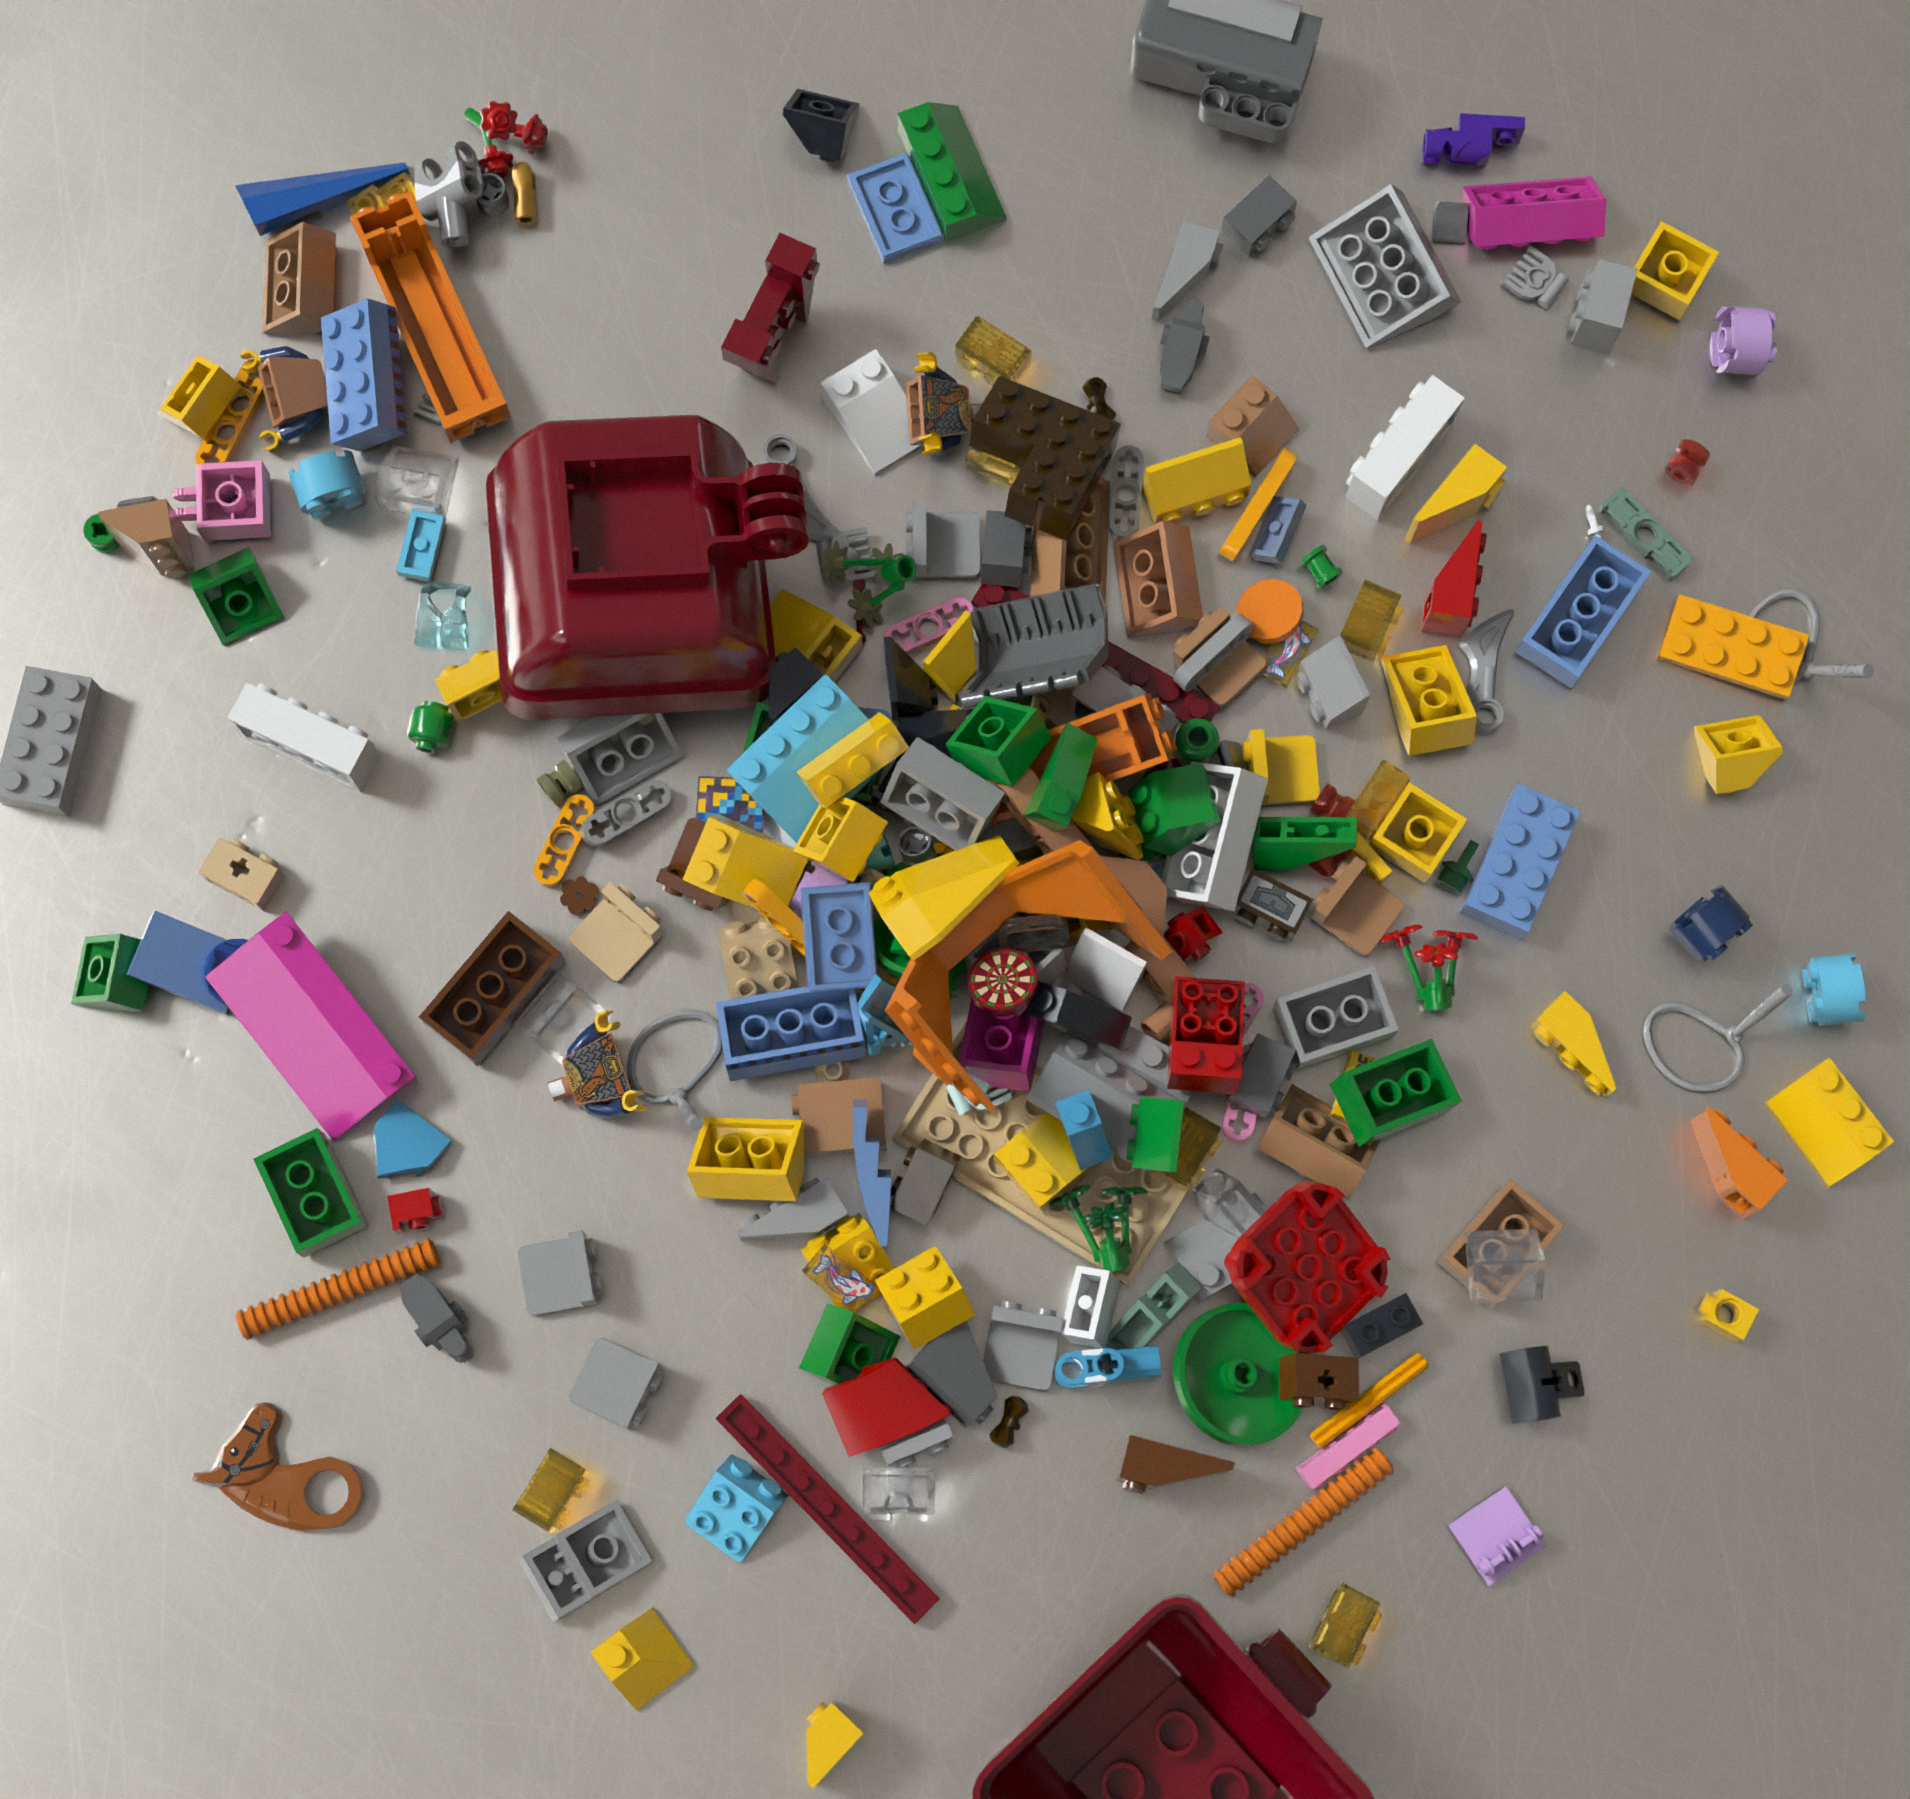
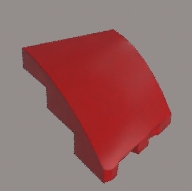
(881, 1406)

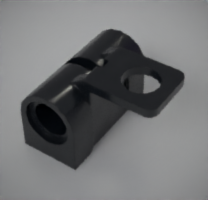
(1537, 1384)

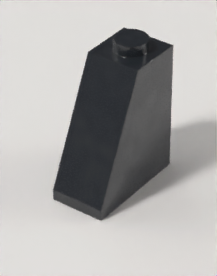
(931, 727)
(1079, 1015)

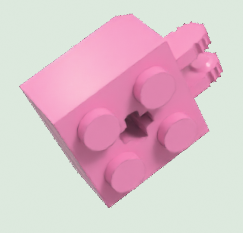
(216, 512)

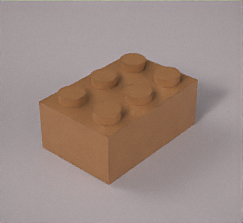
(1507, 1210)

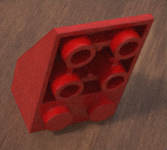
(1451, 598)
(1206, 1035)

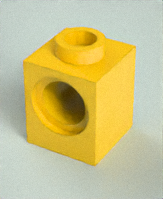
(1742, 1313)

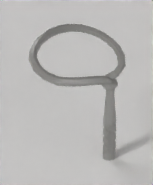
(1808, 668)
(1733, 1034)
(677, 1096)

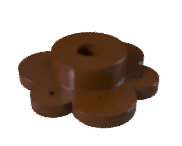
(580, 886)

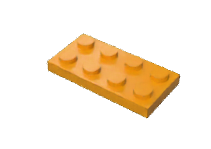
(1733, 647)

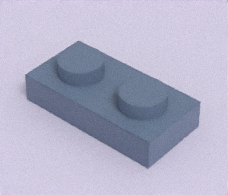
(1277, 529)

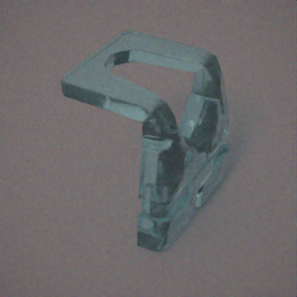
(439, 627)

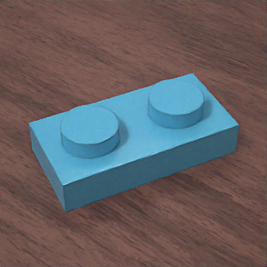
(421, 545)

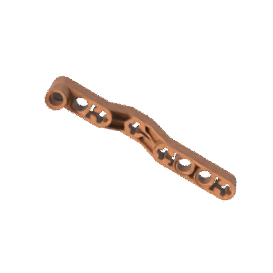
(1138, 881)

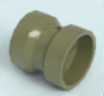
(559, 782)

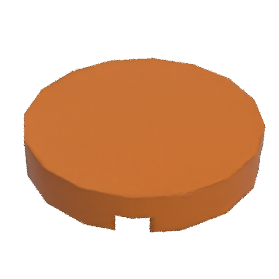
(1273, 609)

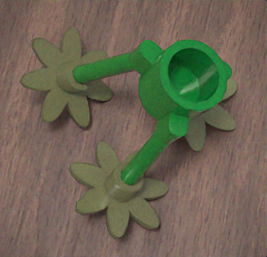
(893, 569)

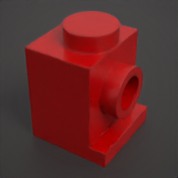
(414, 1209)

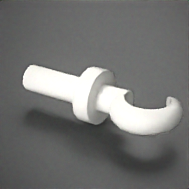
(1595, 528)

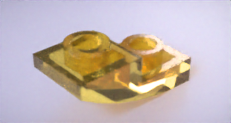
(377, 197)

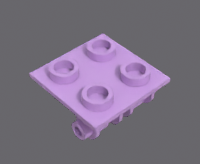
(1497, 1535)

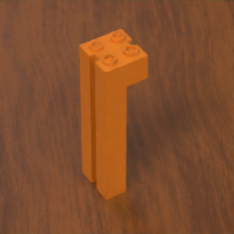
(430, 316)
(1127, 742)

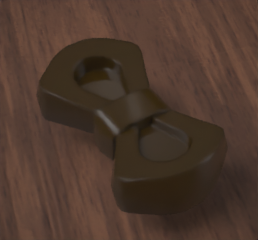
(1095, 391)
(1014, 1410)

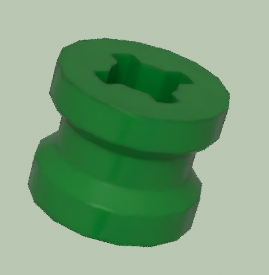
(104, 541)

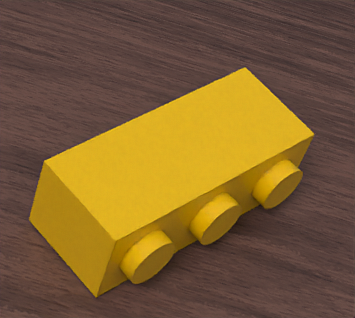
(852, 760)

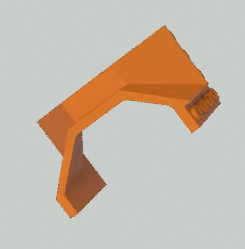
(1061, 883)

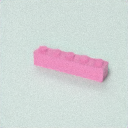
(1348, 1446)

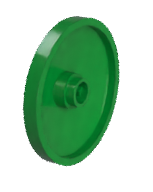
(1231, 1377)

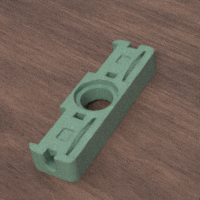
(1630, 517)

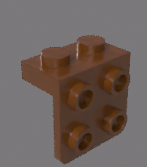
(672, 875)

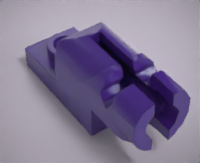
(1471, 139)

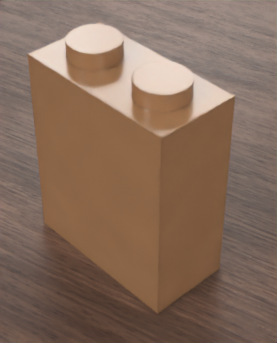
(829, 1114)

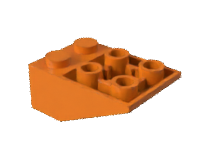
(1735, 1166)

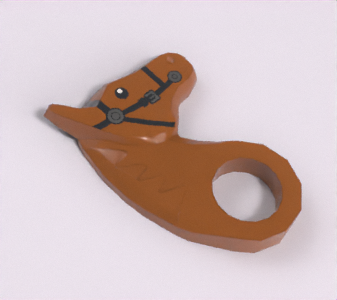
(276, 1493)

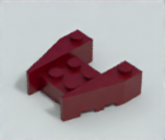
(780, 300)

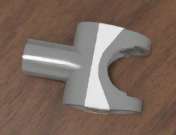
(448, 192)

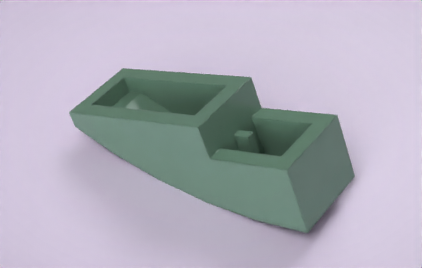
(1154, 1310)

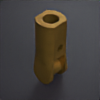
(524, 194)

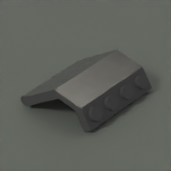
(1038, 644)

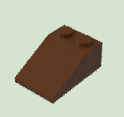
(1157, 1465)

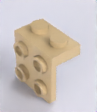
(617, 932)
(756, 959)

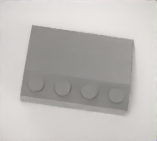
(1384, 267)

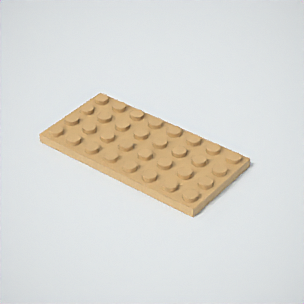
(984, 1132)

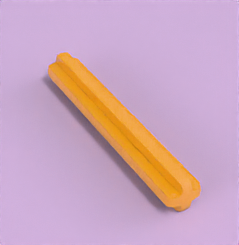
(1369, 1400)

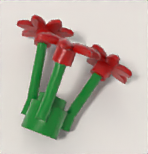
(1437, 991)

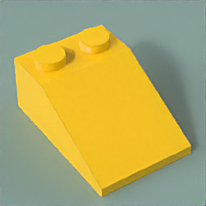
(1461, 495)
(1429, 700)
(734, 855)
(1040, 1161)

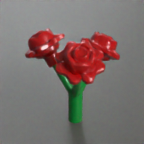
(498, 122)

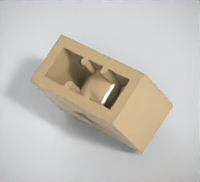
(255, 887)

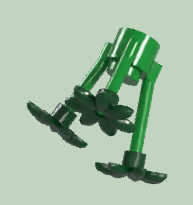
(1112, 1252)

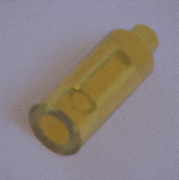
(993, 467)

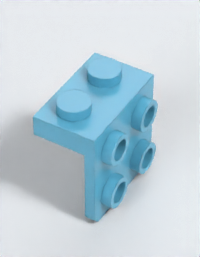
(735, 1507)

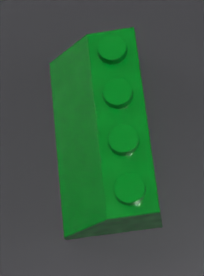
(949, 169)

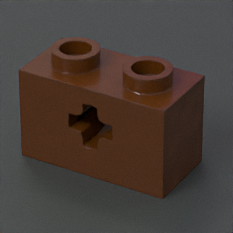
(1302, 1372)

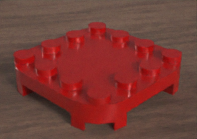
(1307, 1267)

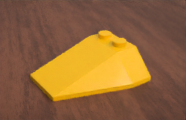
(936, 895)

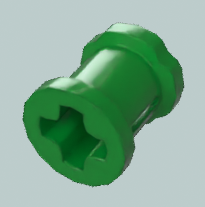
(1321, 567)

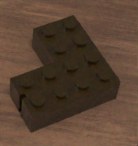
(1056, 446)

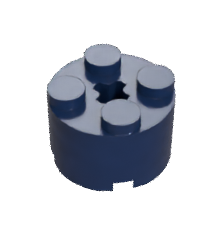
(1710, 924)

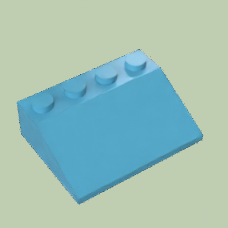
(794, 740)

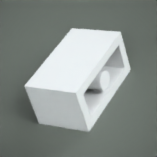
(1090, 1307)

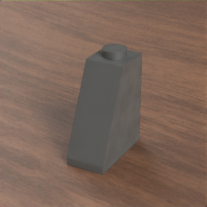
(956, 1374)

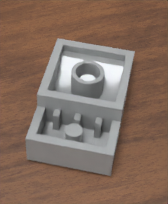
(584, 1561)

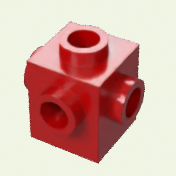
(1192, 934)

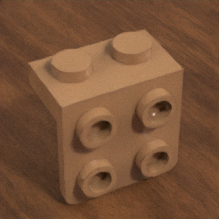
(1231, 674)
(1356, 908)

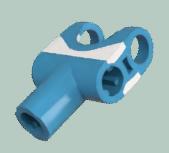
(1125, 1366)

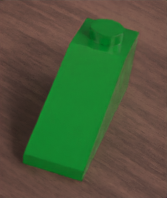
(1062, 779)
(1296, 841)

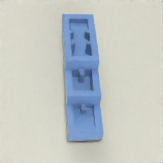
(873, 1182)

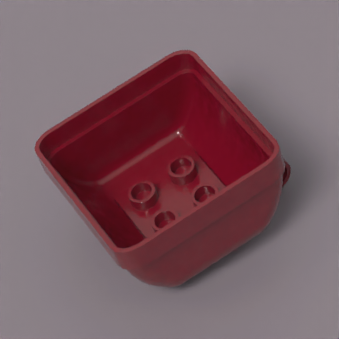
(636, 567)
(1179, 1718)

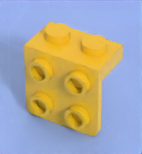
(1287, 764)
(857, 1245)

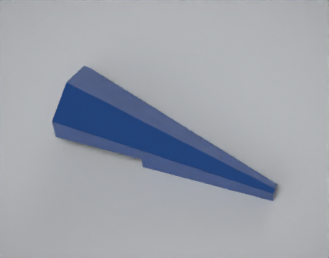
(288, 199)

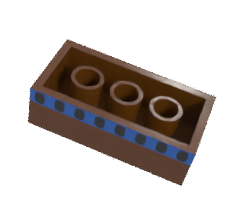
(492, 988)

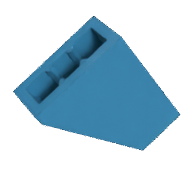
(1084, 1129)

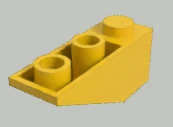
(1573, 1035)

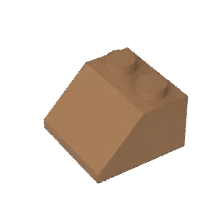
(1258, 419)

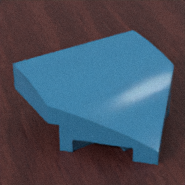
(876, 1024)
(406, 1142)

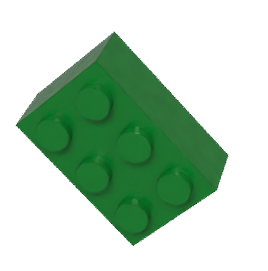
(1395, 1092)
(310, 1192)

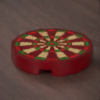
(1003, 981)

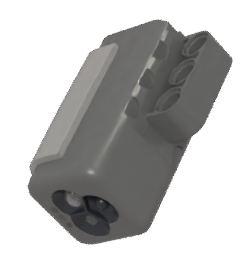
(1230, 54)

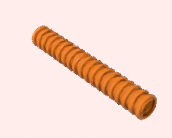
(337, 1289)
(1303, 1522)

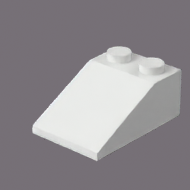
(871, 410)
(1103, 971)

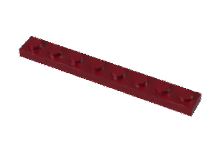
(1131, 668)
(827, 1509)

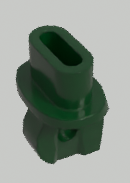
(1455, 874)

